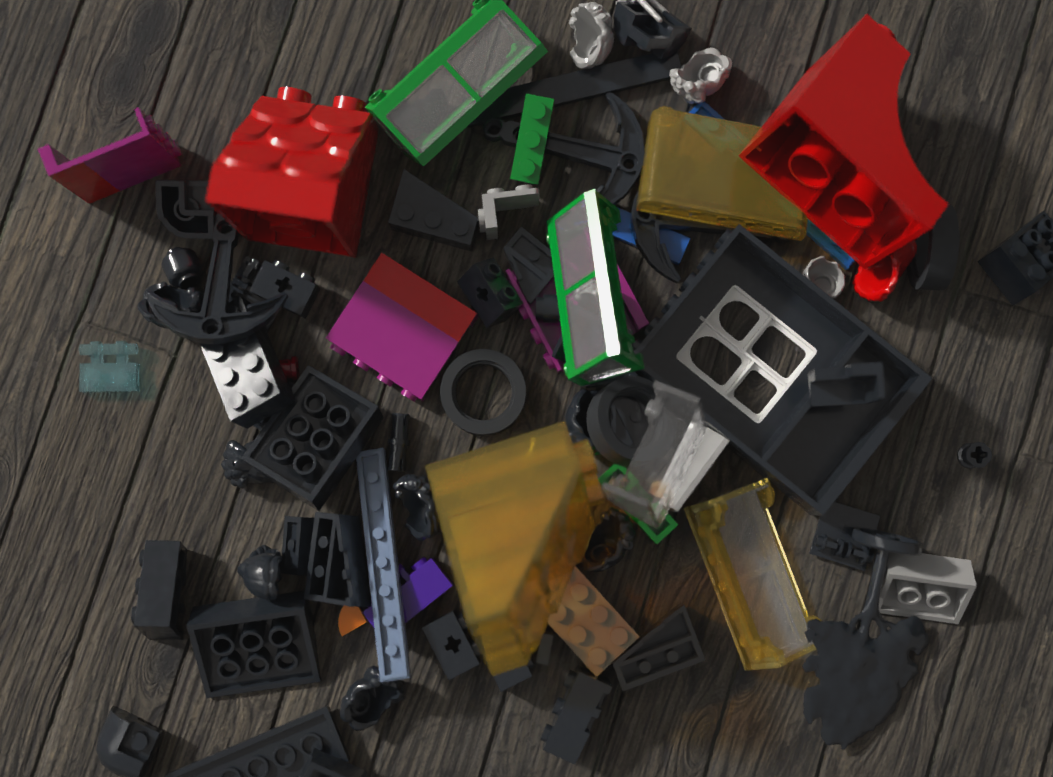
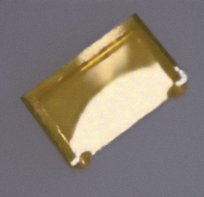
(697, 176)

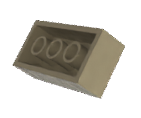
(591, 625)

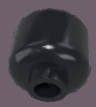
(182, 268)

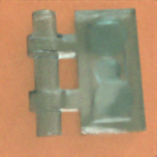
(109, 376)

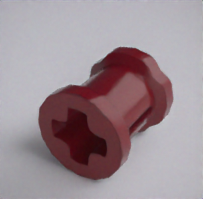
(290, 368)

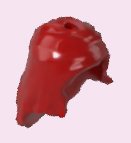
(882, 277)

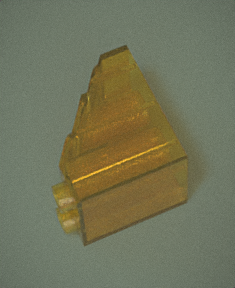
(514, 533)

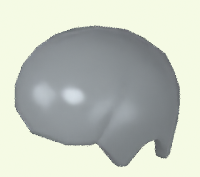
(826, 276)

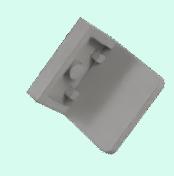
(501, 200)

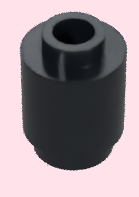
(547, 308)

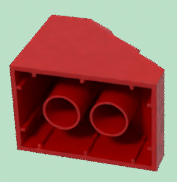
(298, 173)

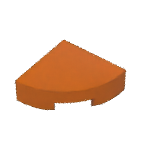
(350, 619)

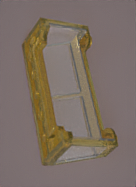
(751, 575)

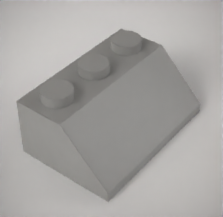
(705, 456)
(927, 587)

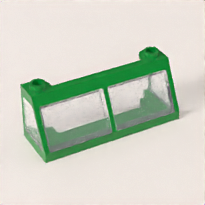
(456, 81)
(590, 291)

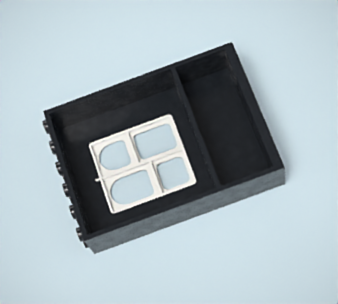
(796, 446)

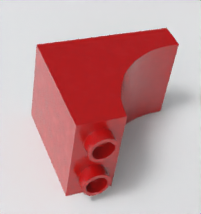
(842, 151)

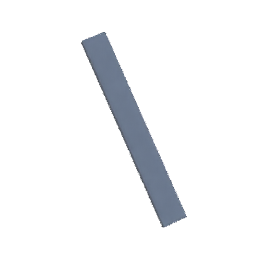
(383, 566)

